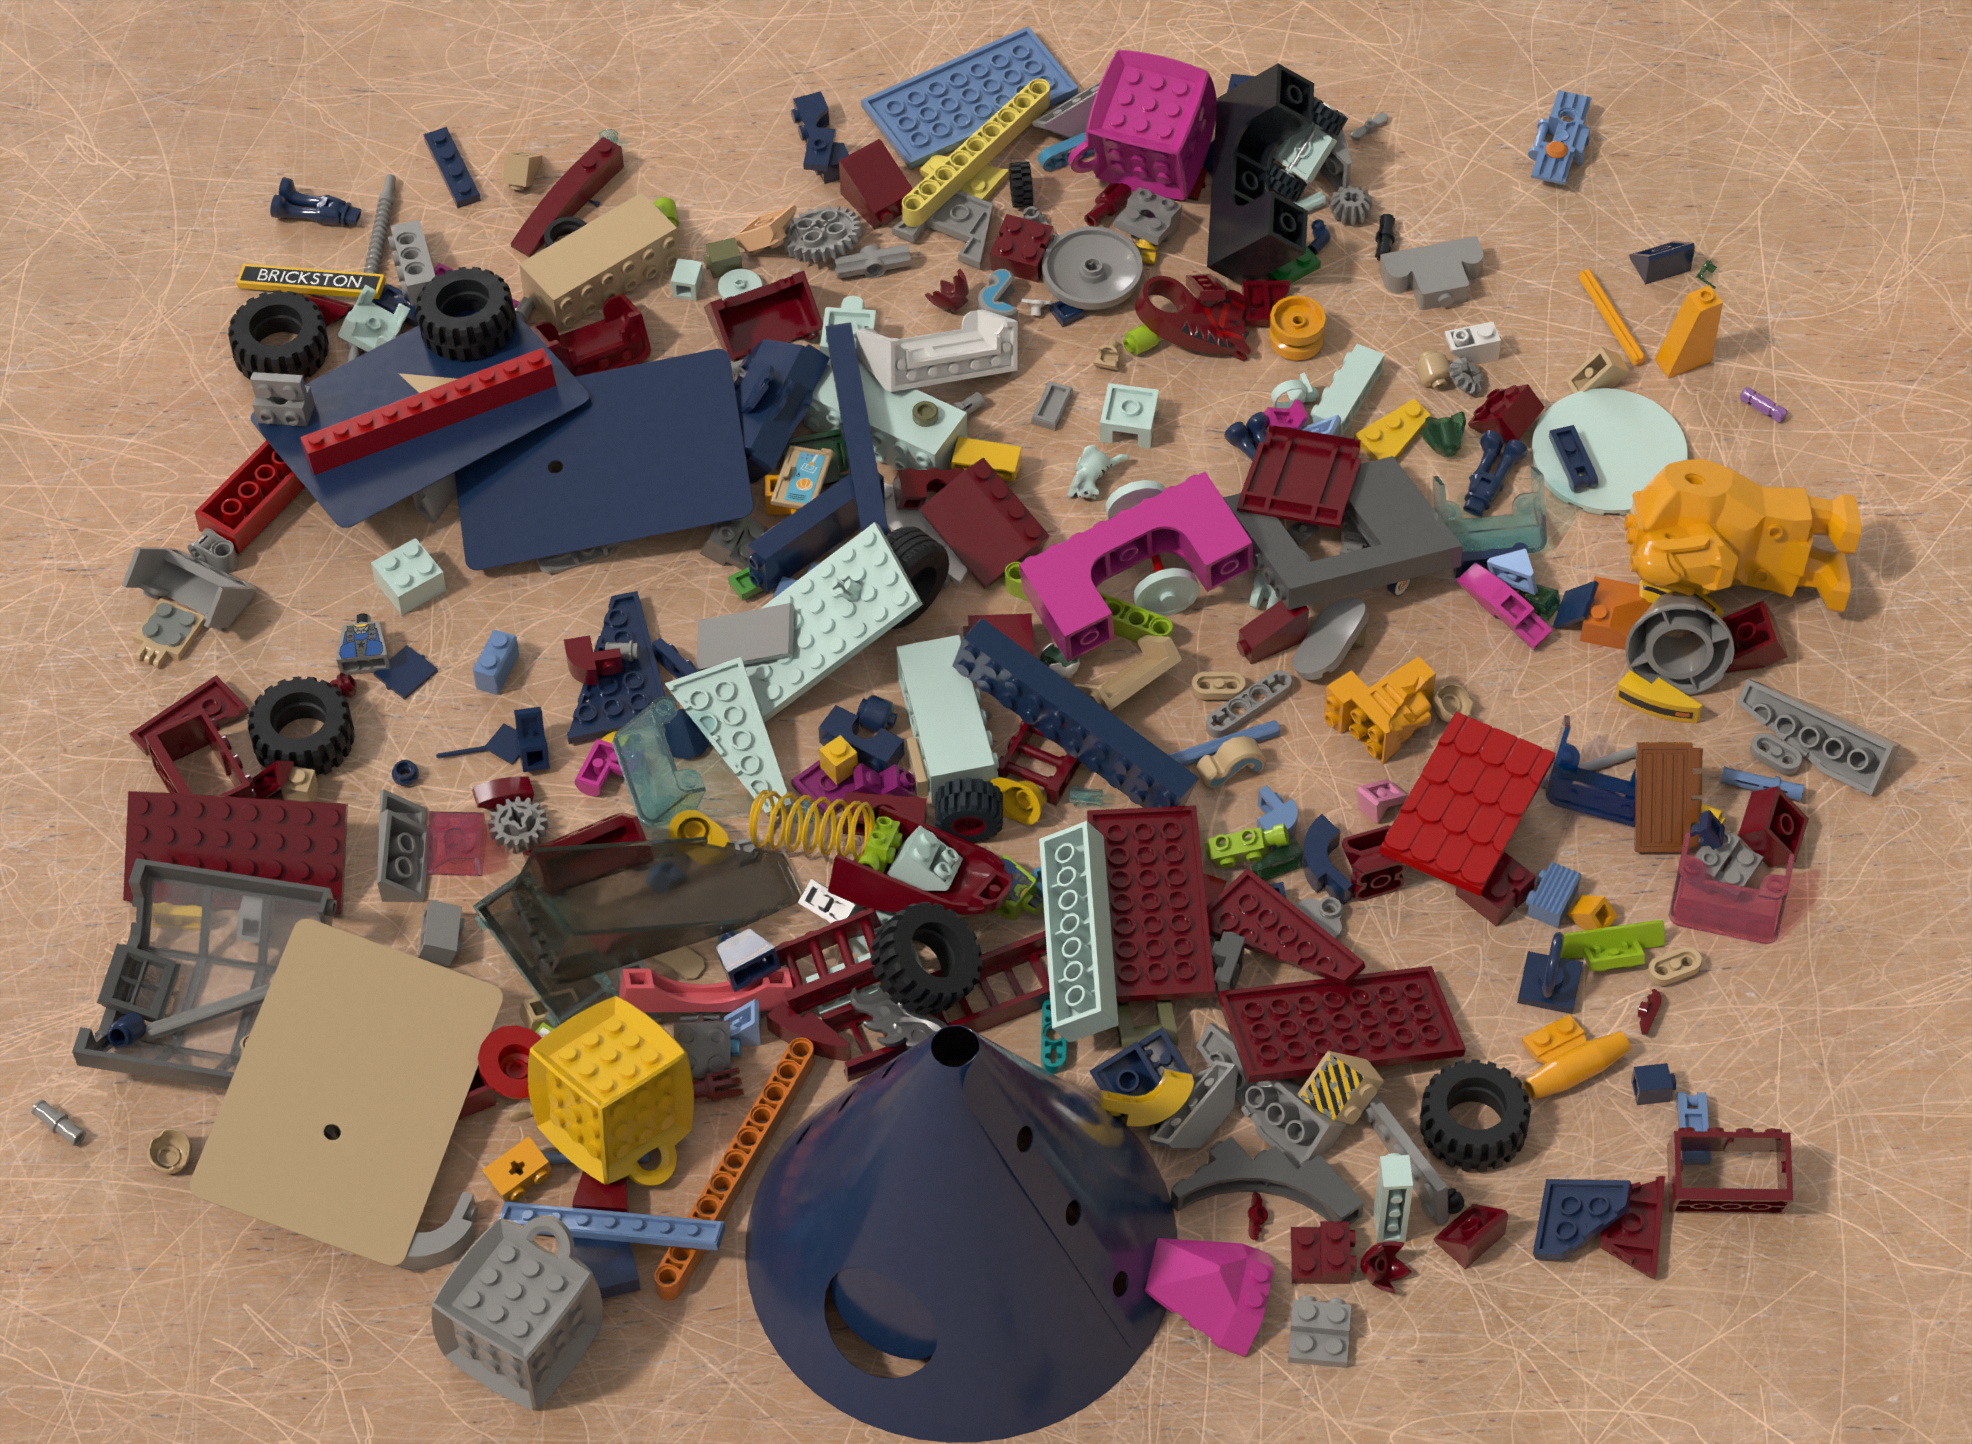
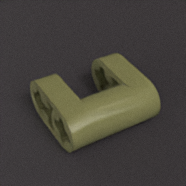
(1129, 1034)

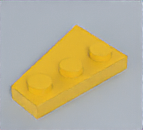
(1394, 431)

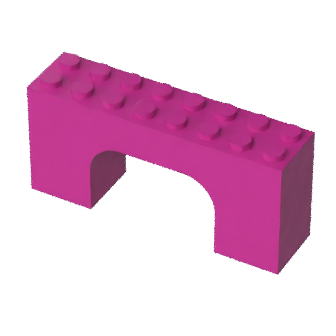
(1181, 521)

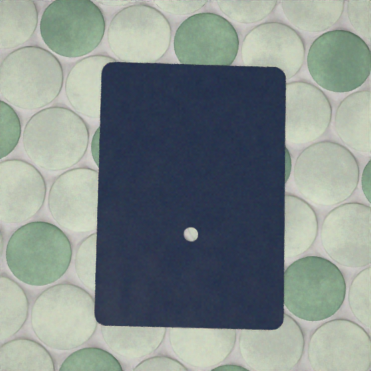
(638, 459)
(391, 475)

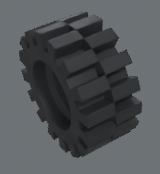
(1021, 184)

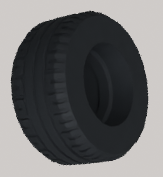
(924, 564)

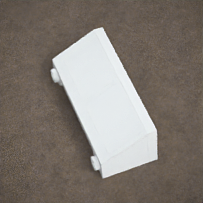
(979, 349)

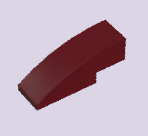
(789, 1025)

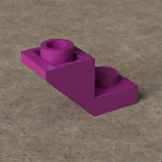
(890, 781)

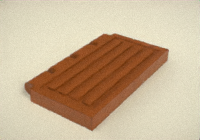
(1665, 795)

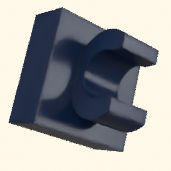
(1709, 829)

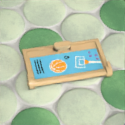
(805, 475)

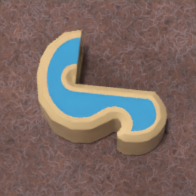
(1230, 759)

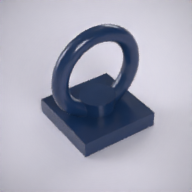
(1550, 980)

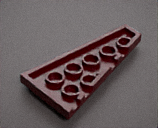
(1279, 929)

